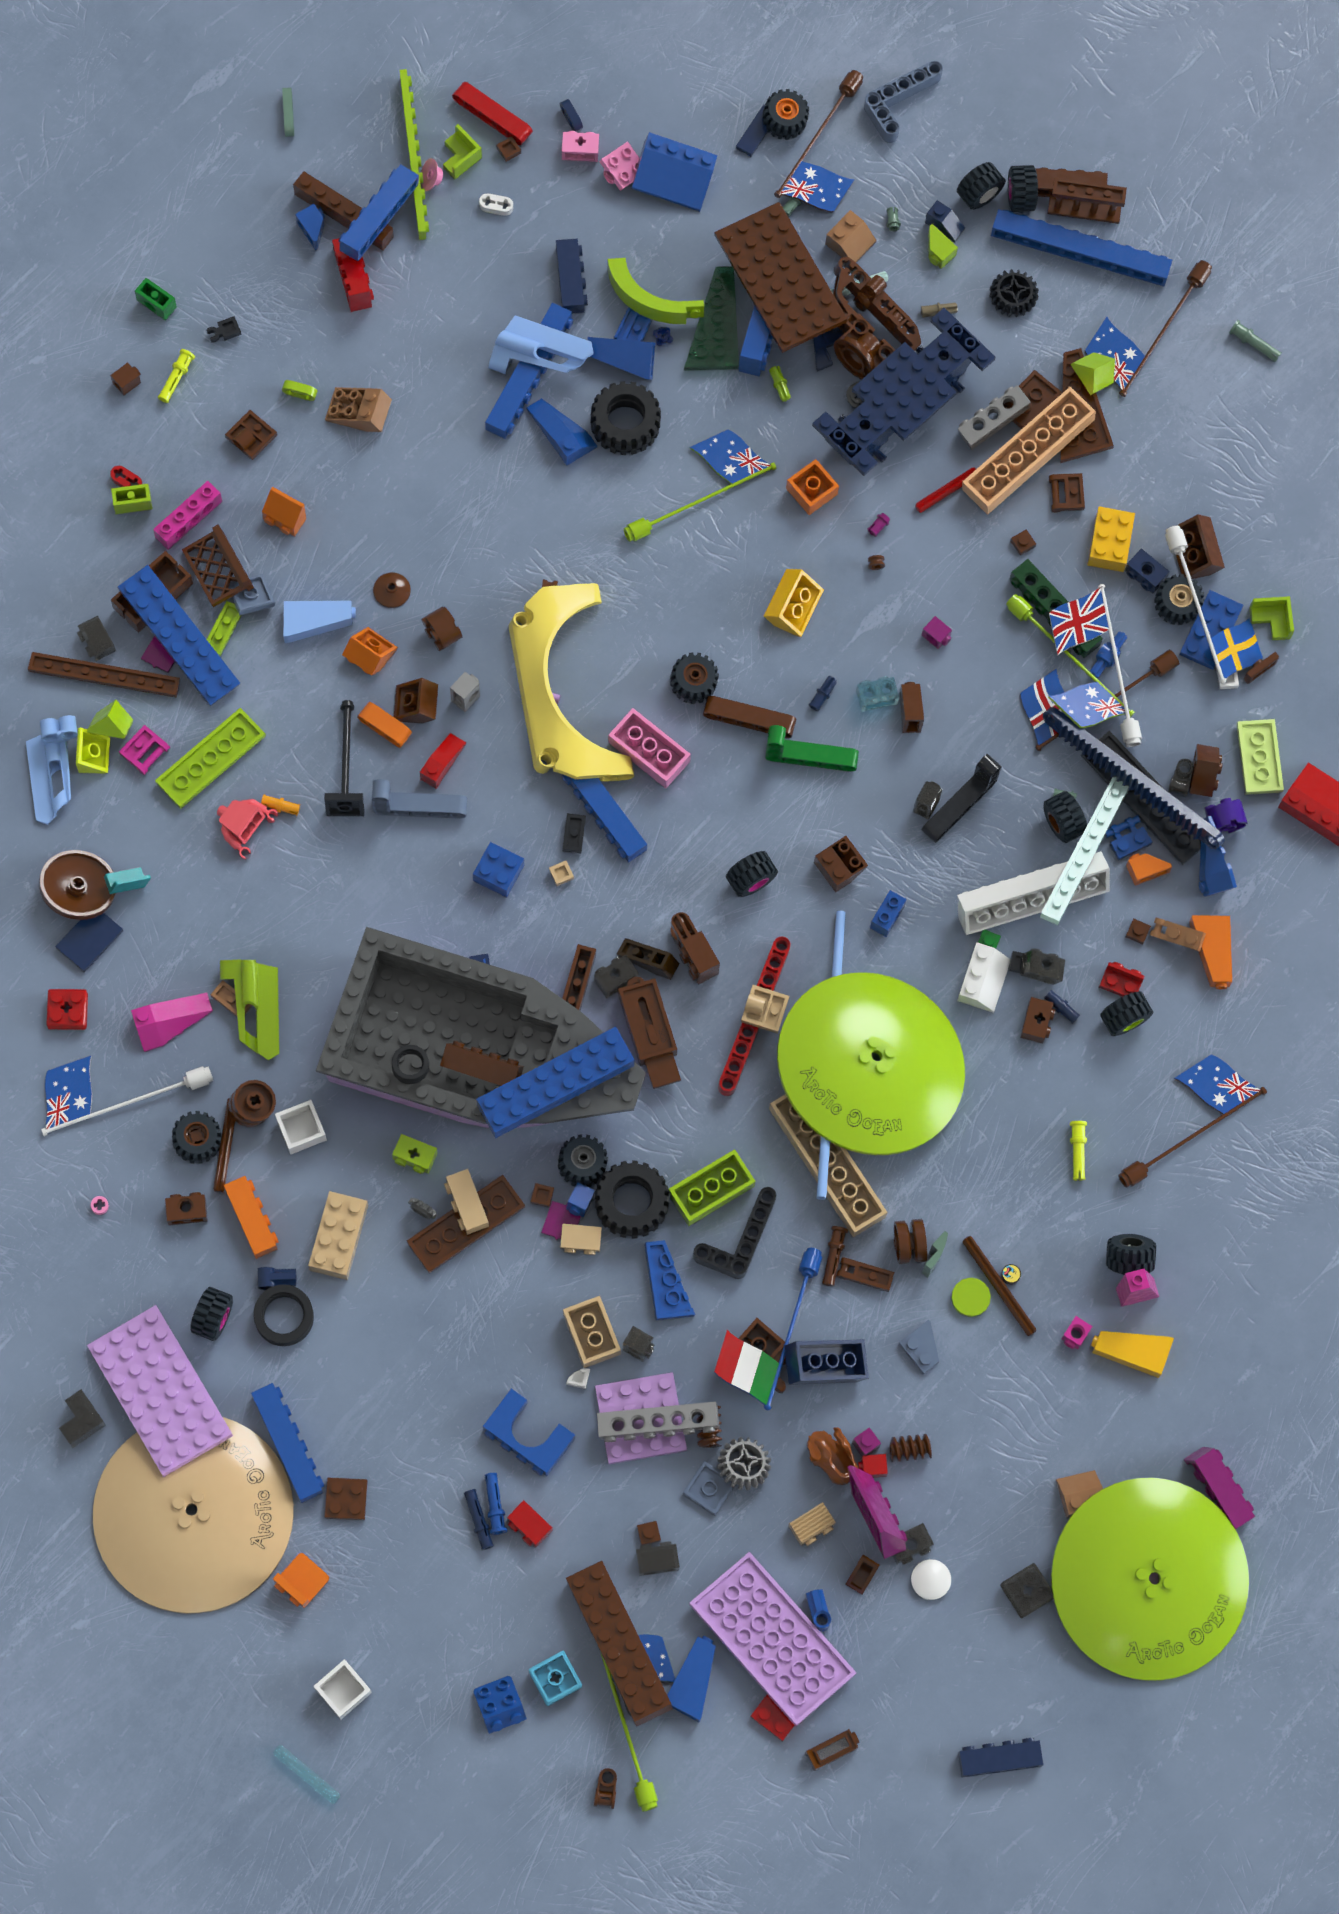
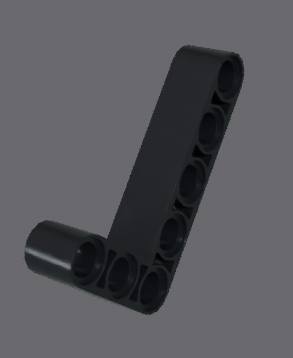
(964, 799)
(745, 1241)

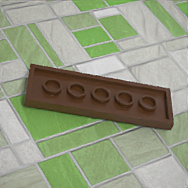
(444, 1237)

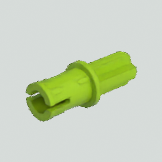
(780, 383)

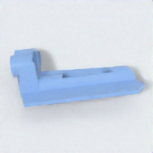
(523, 339)
(46, 756)

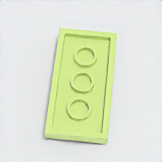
(1260, 756)

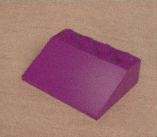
(876, 1512)

